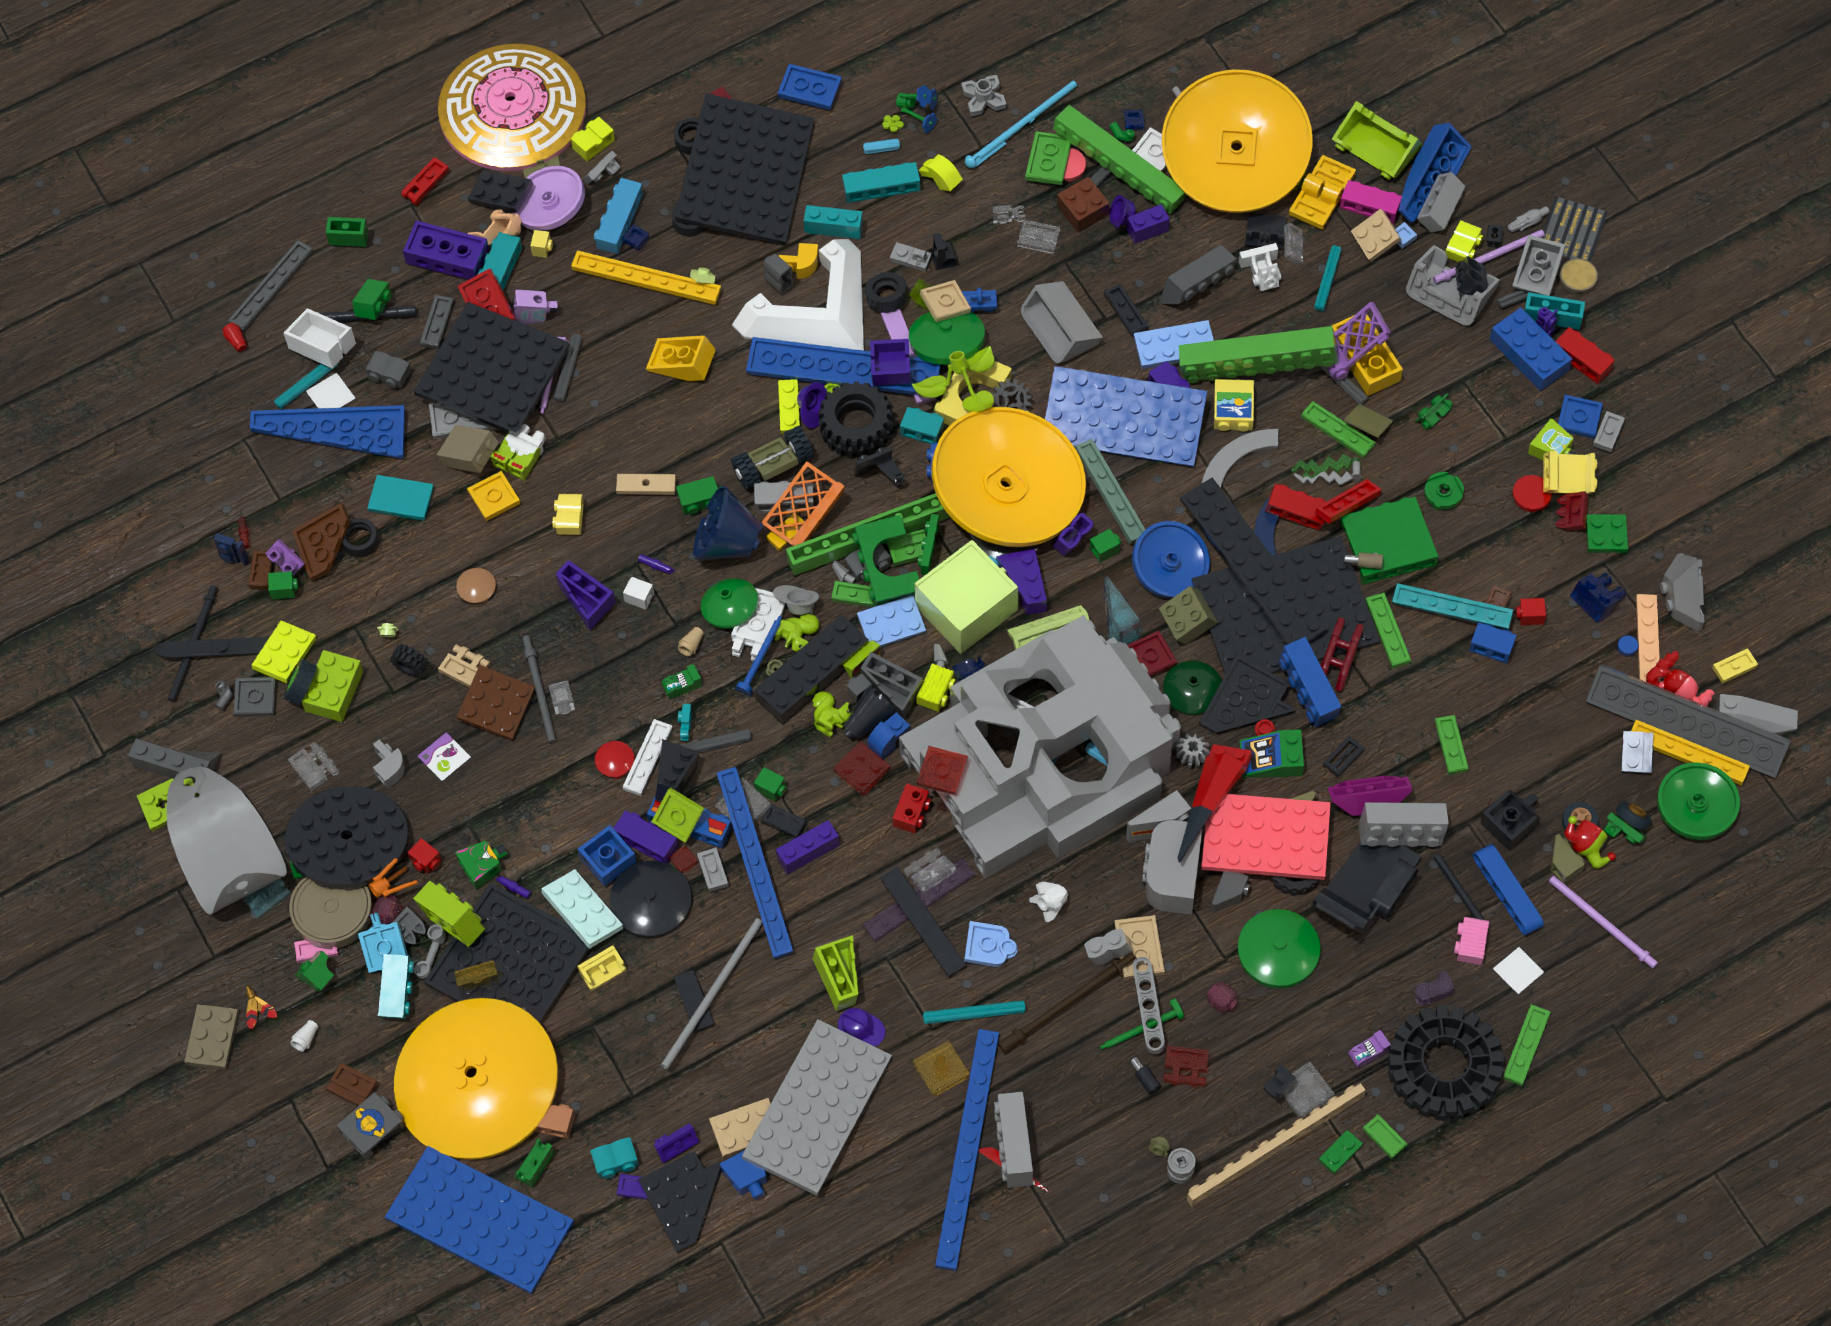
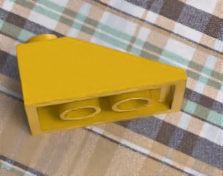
(682, 357)

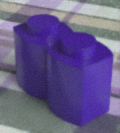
(1073, 534)

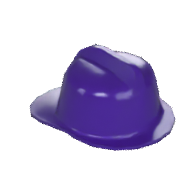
(1120, 210)
(809, 402)
(862, 1026)

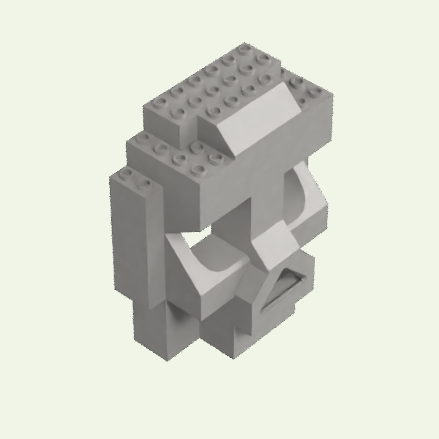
(1031, 804)

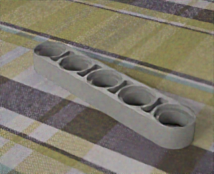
(1149, 995)

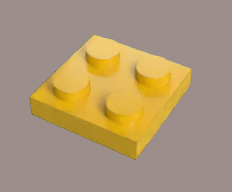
(493, 496)

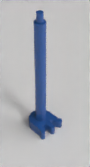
(744, 686)

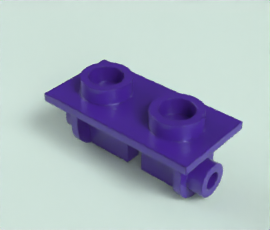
(1547, 320)

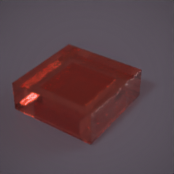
(683, 859)

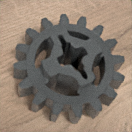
(1003, 394)

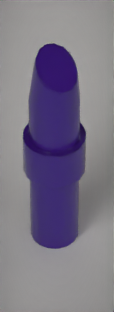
(655, 564)
(514, 887)

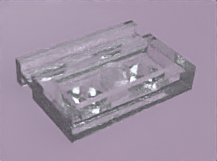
(1038, 236)

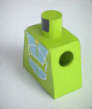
(1551, 438)

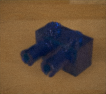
(1595, 597)

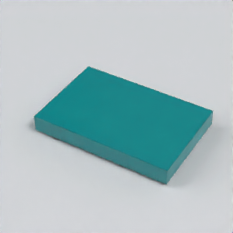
(400, 497)

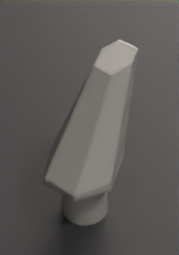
(843, 573)
(939, 656)

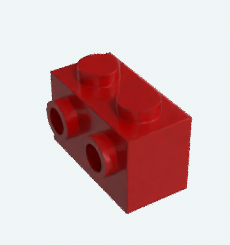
(911, 808)

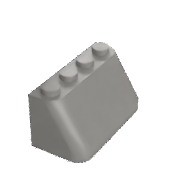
(1059, 321)

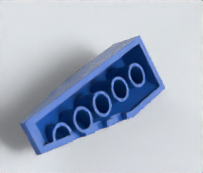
(1440, 154)

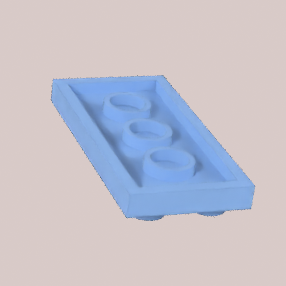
(1163, 344)

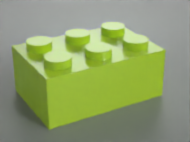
(333, 686)
(449, 913)

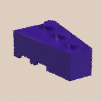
(1025, 573)
(585, 593)

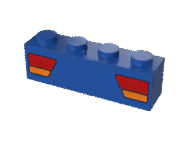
(709, 829)

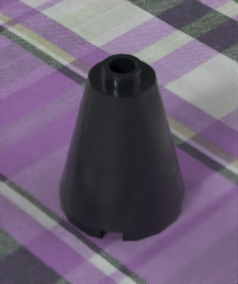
(867, 714)

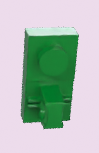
(1616, 825)

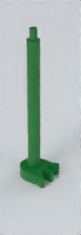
(1176, 1012)

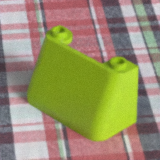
(1376, 141)

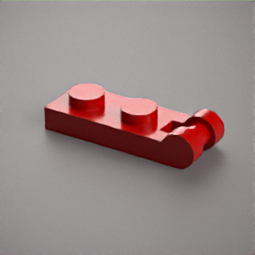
(425, 181)

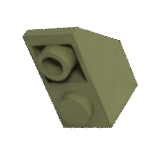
(1564, 861)

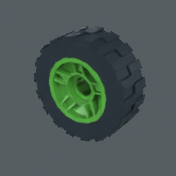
(300, 682)

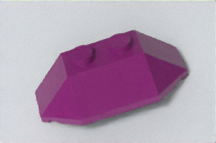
(1383, 789)

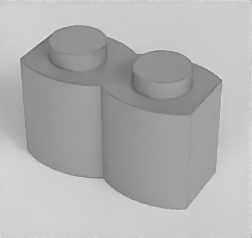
(1112, 945)

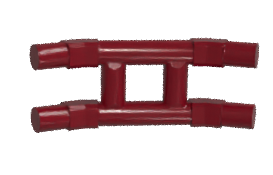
(1350, 646)

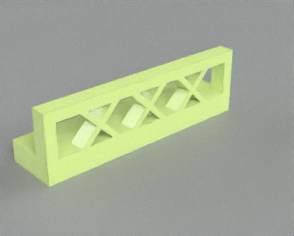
(1027, 632)

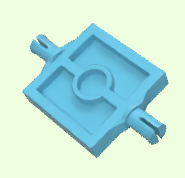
(381, 940)

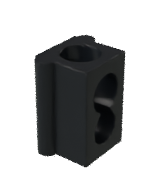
(1498, 230)

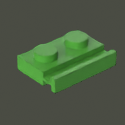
(906, 548)

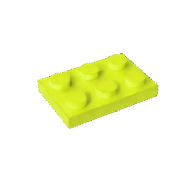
(283, 651)

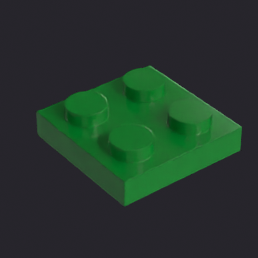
(1606, 533)

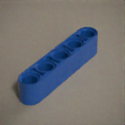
(1508, 889)

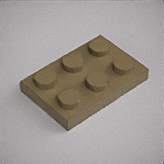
(211, 1036)

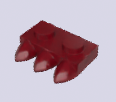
(1574, 512)

